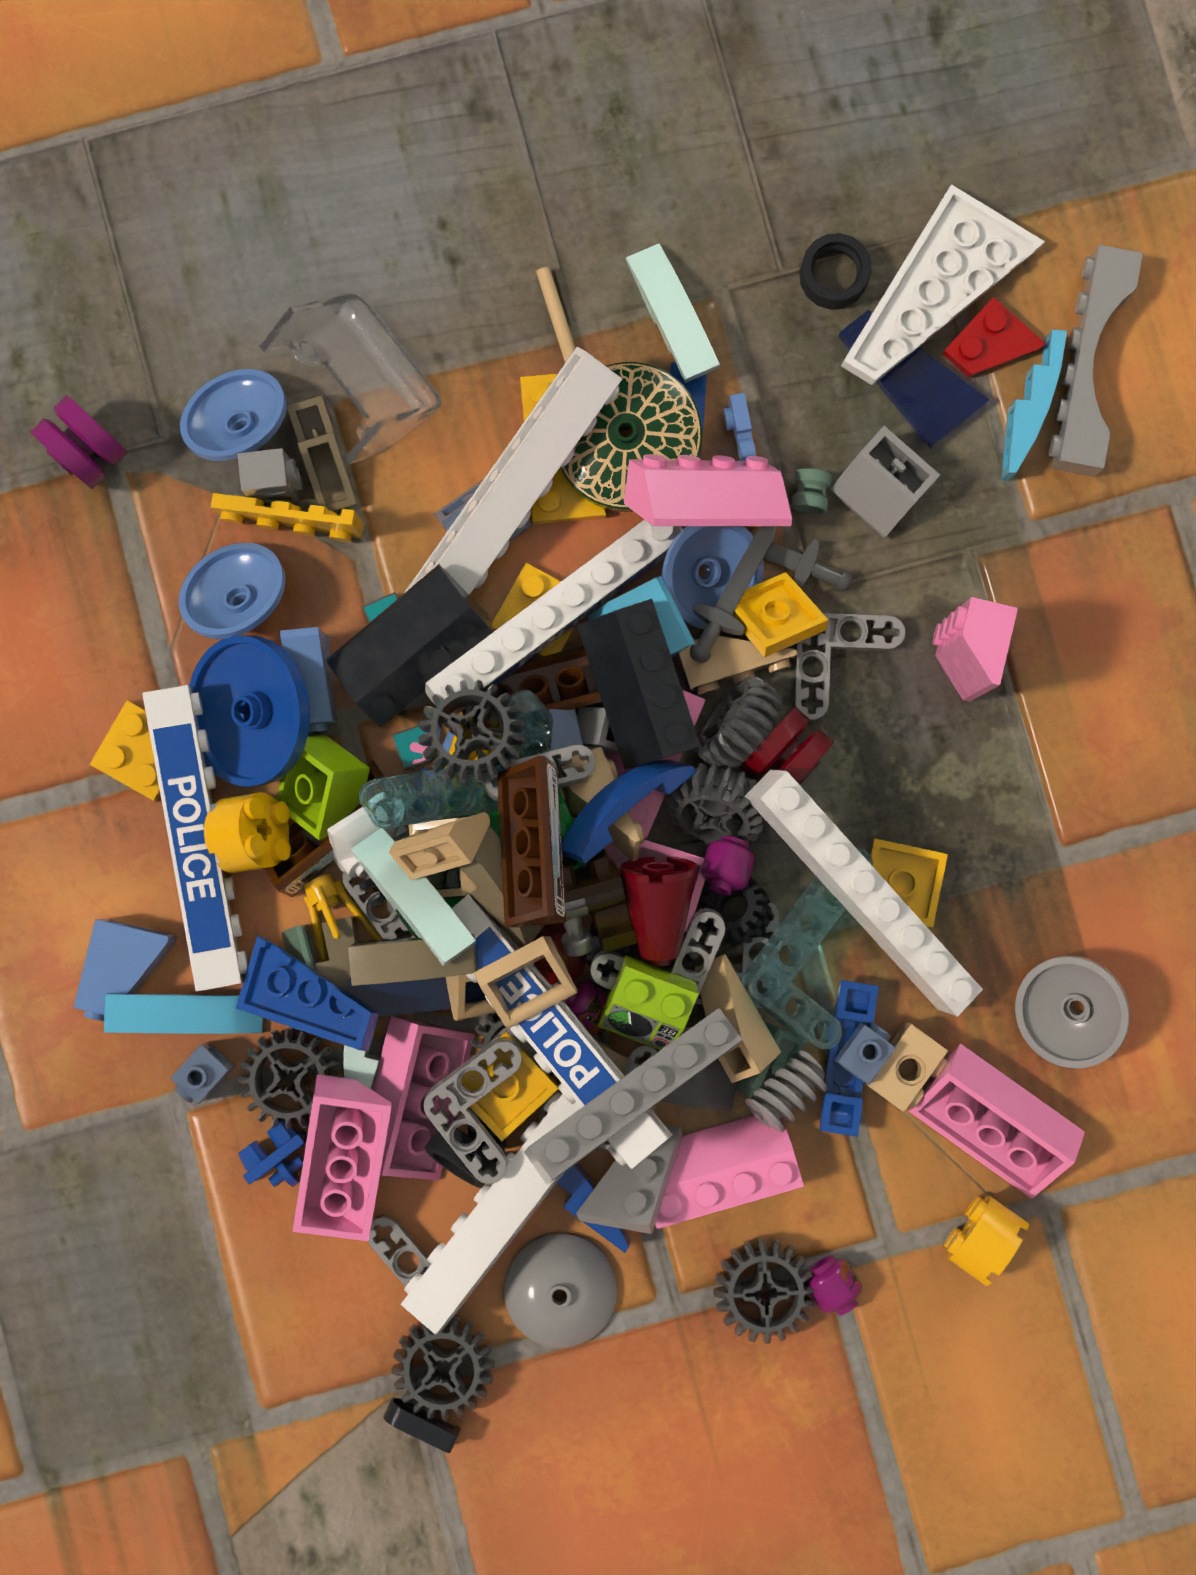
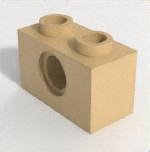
(929, 1059)

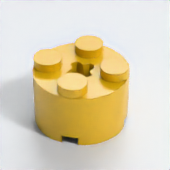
(248, 832)
(986, 1239)

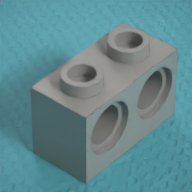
(269, 476)

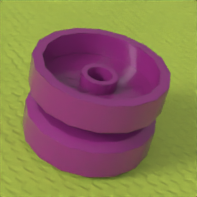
(77, 444)

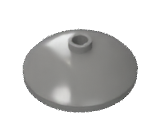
(1054, 1026)
(565, 1264)

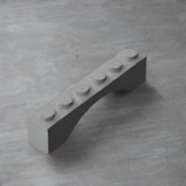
(1082, 432)
(632, 1096)

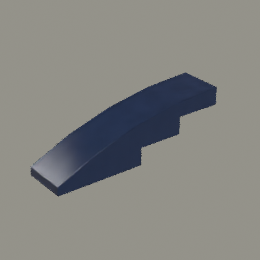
(410, 995)

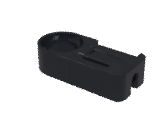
(432, 1431)

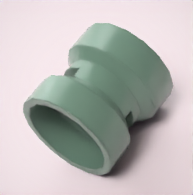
(811, 491)

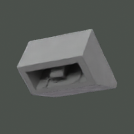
(884, 482)

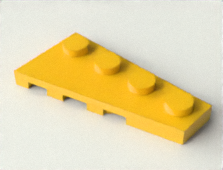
(562, 500)
(317, 518)

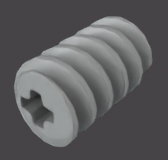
(787, 1091)

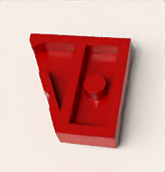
(991, 341)

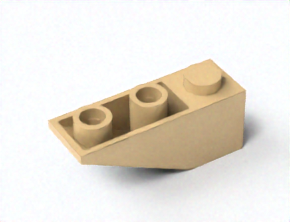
(729, 660)
(625, 833)
(725, 991)

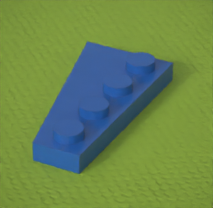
(299, 997)

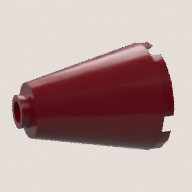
(658, 904)

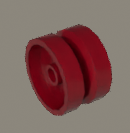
(785, 752)

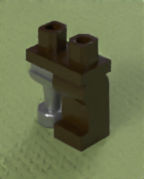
(596, 892)

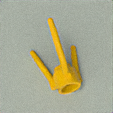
(322, 895)

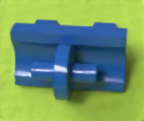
(259, 1163)

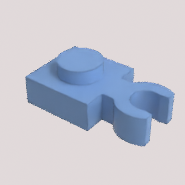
(738, 419)

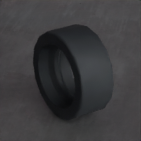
(842, 244)
(444, 1155)

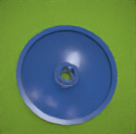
(251, 709)

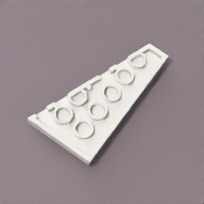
(947, 270)

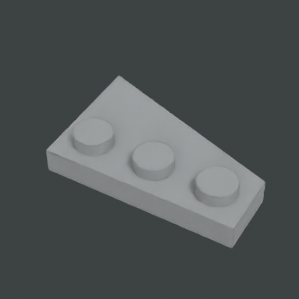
(633, 1196)

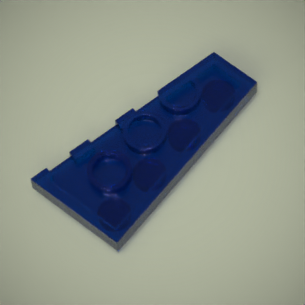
(924, 390)

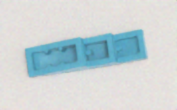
(1028, 415)
(178, 1014)

